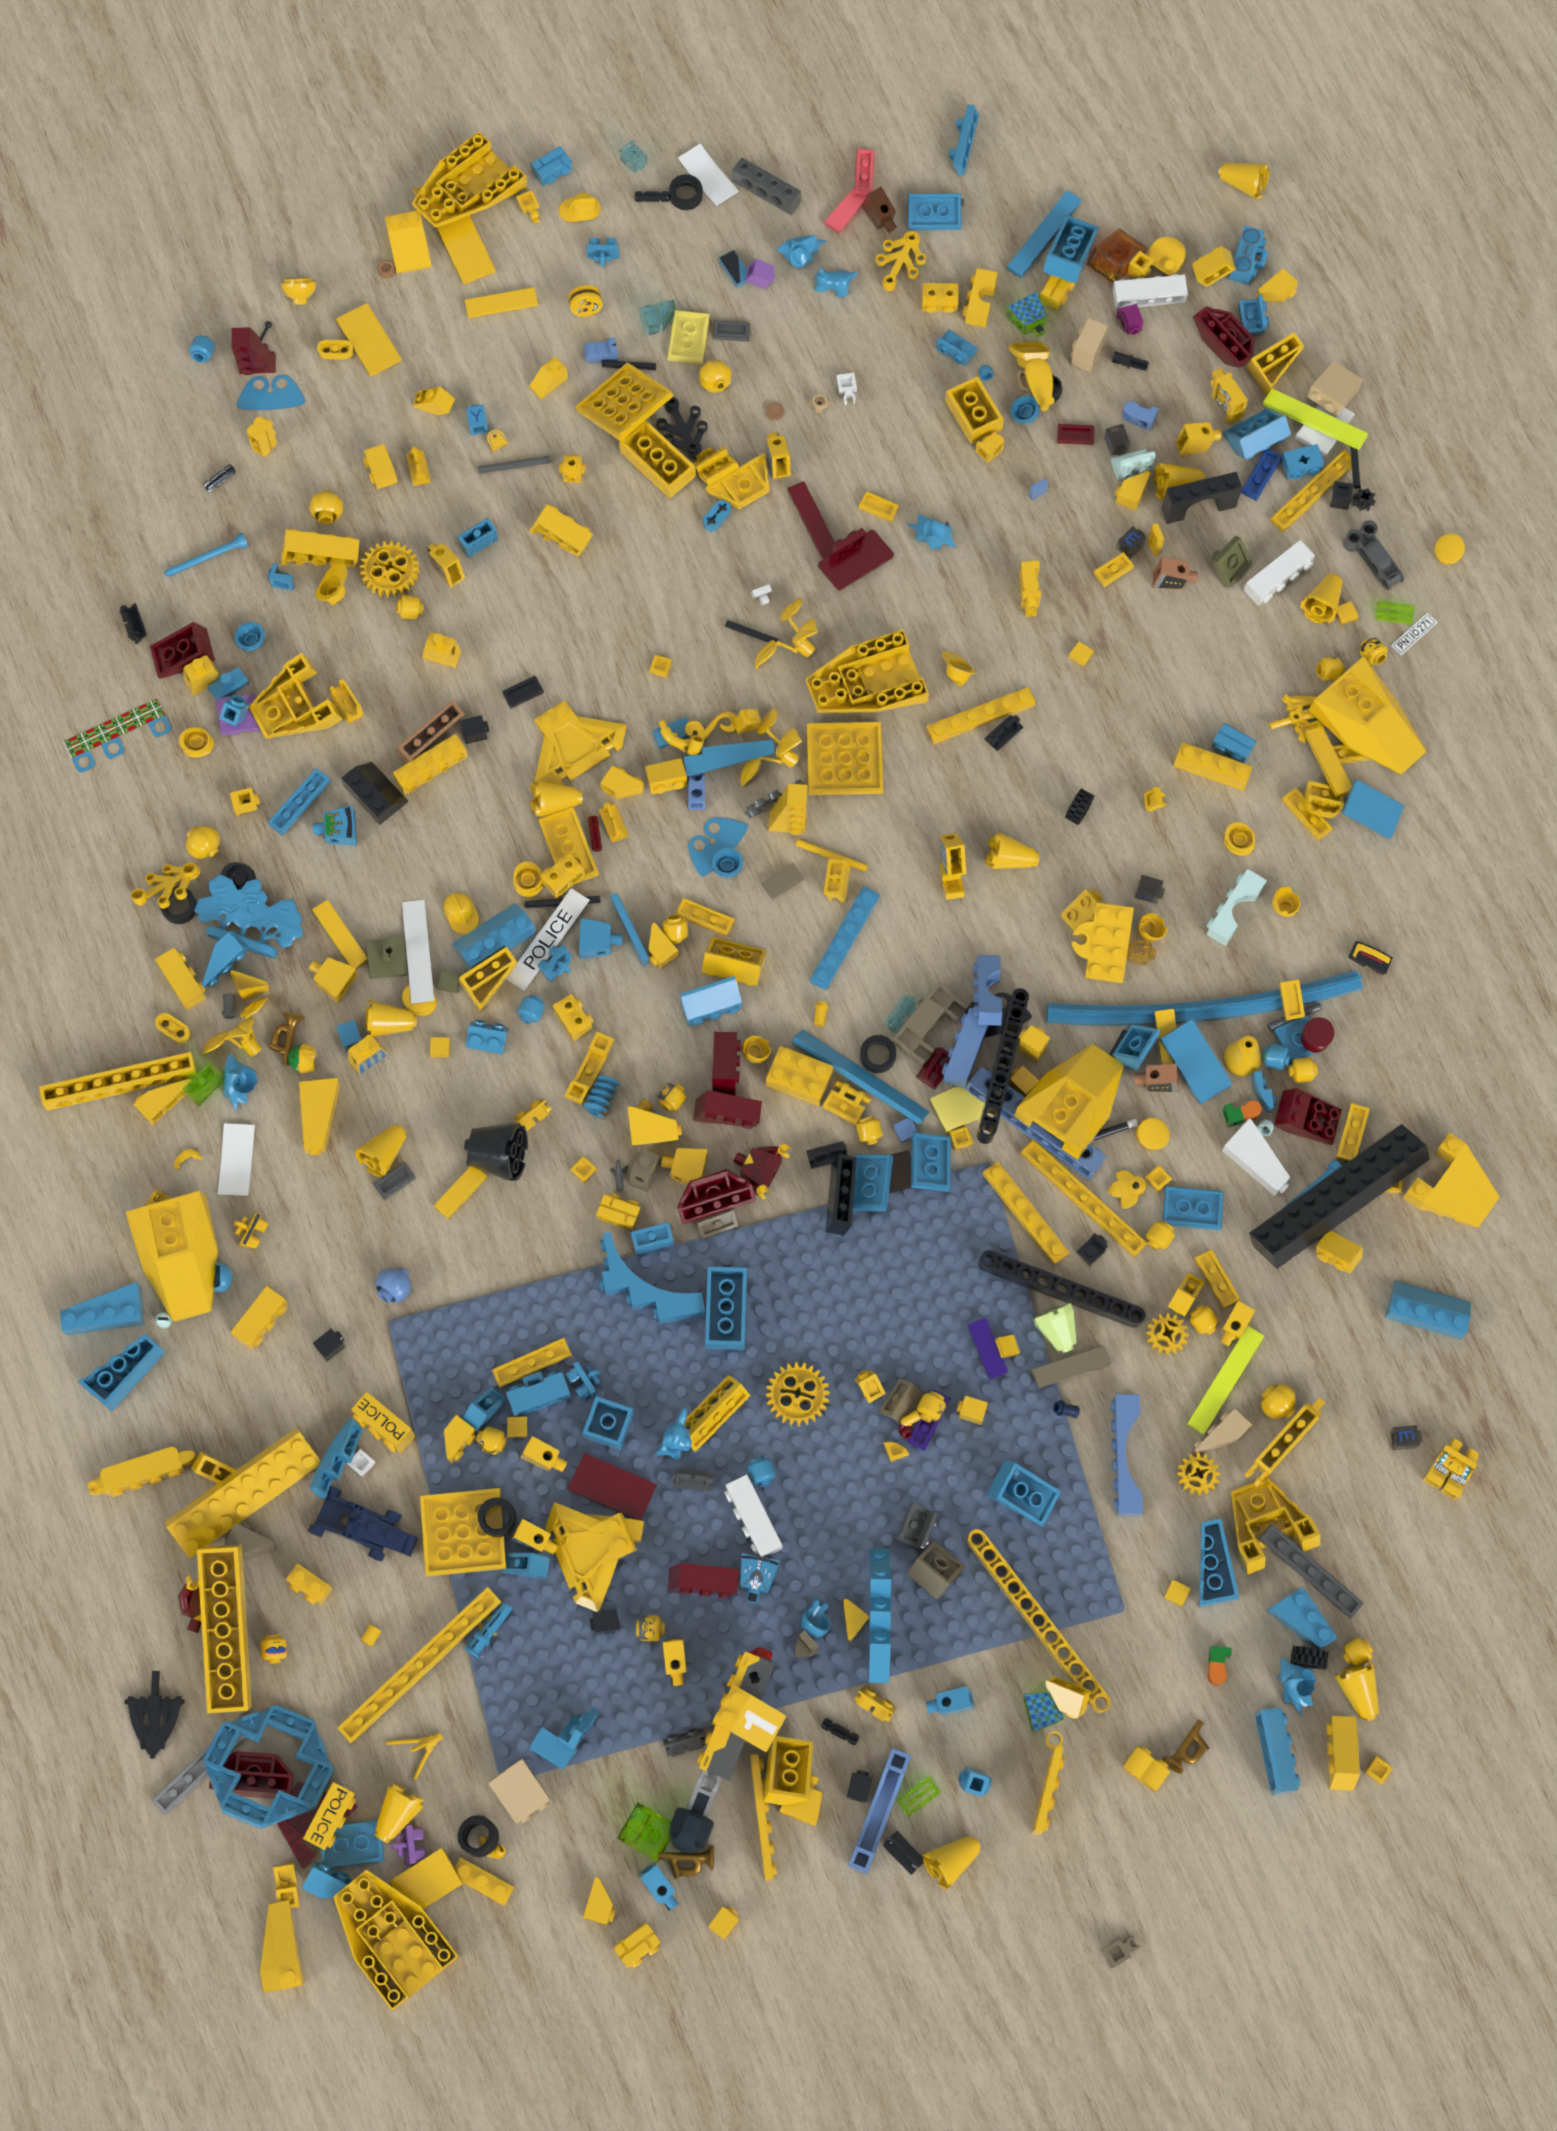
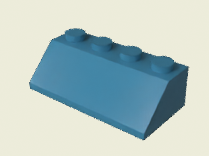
(501, 931)
(1429, 1310)
(1276, 1751)

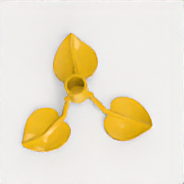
(801, 644)
(783, 752)
(243, 1030)

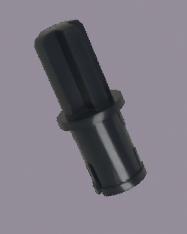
(1130, 361)

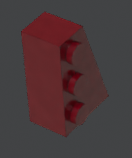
(251, 353)
(725, 1062)
(727, 1110)
(703, 1580)

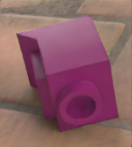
(1130, 319)

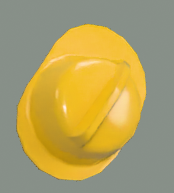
(579, 208)
(332, 585)
(957, 668)
(460, 913)

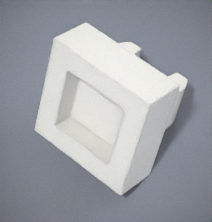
(762, 594)

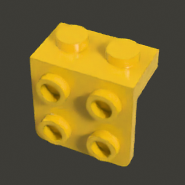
(1082, 909)

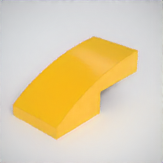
(952, 886)
(286, 1883)

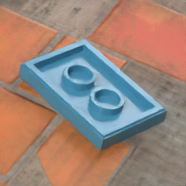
(934, 211)
(1372, 809)
(930, 1162)
(872, 1182)
(1193, 1208)
(354, 1846)

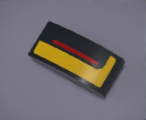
(1371, 957)

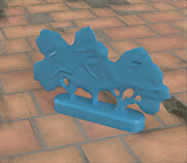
(246, 909)

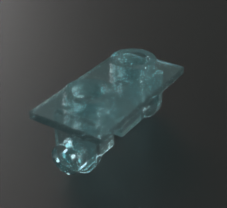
(899, 1013)

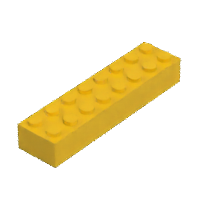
(242, 1492)
(224, 1628)

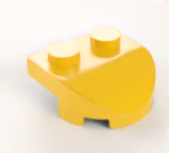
(1168, 255)
(714, 464)
(1321, 800)

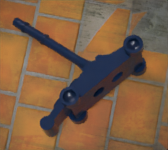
(363, 1526)

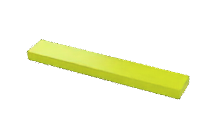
(1315, 419)
(1225, 1380)

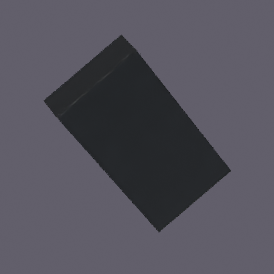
(523, 692)

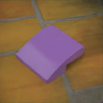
(247, 725)

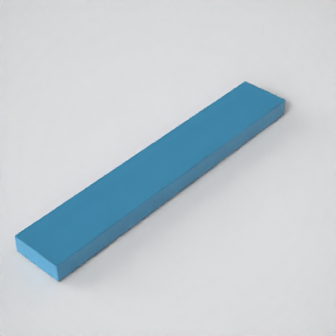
(1043, 234)

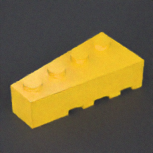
(318, 548)
(790, 810)

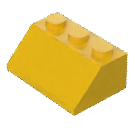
(730, 959)
(788, 1771)

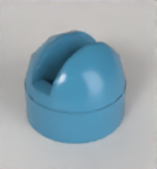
(986, 372)

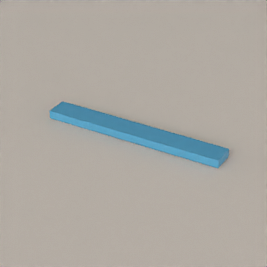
(861, 1077)

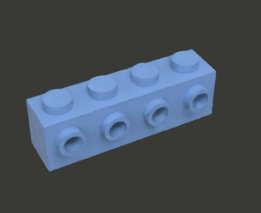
(965, 1052)

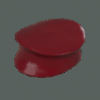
(1317, 1034)

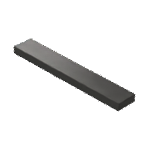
(1310, 1571)

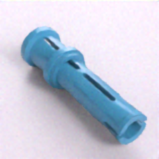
(482, 1638)

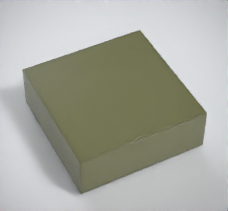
(448, 981)

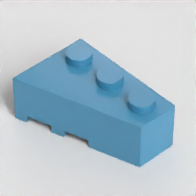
(1304, 1619)

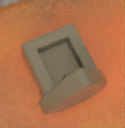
(805, 1646)

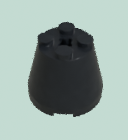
(498, 1150)

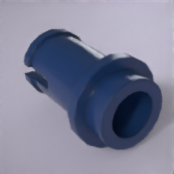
(1062, 1408)

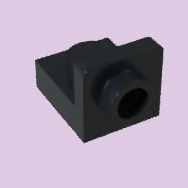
(1093, 1249)

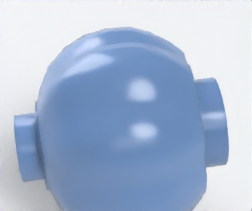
(393, 1285)

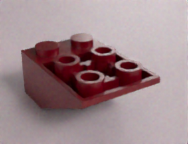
(1307, 1116)

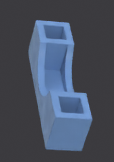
(988, 1006)

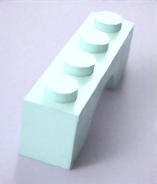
(1247, 889)

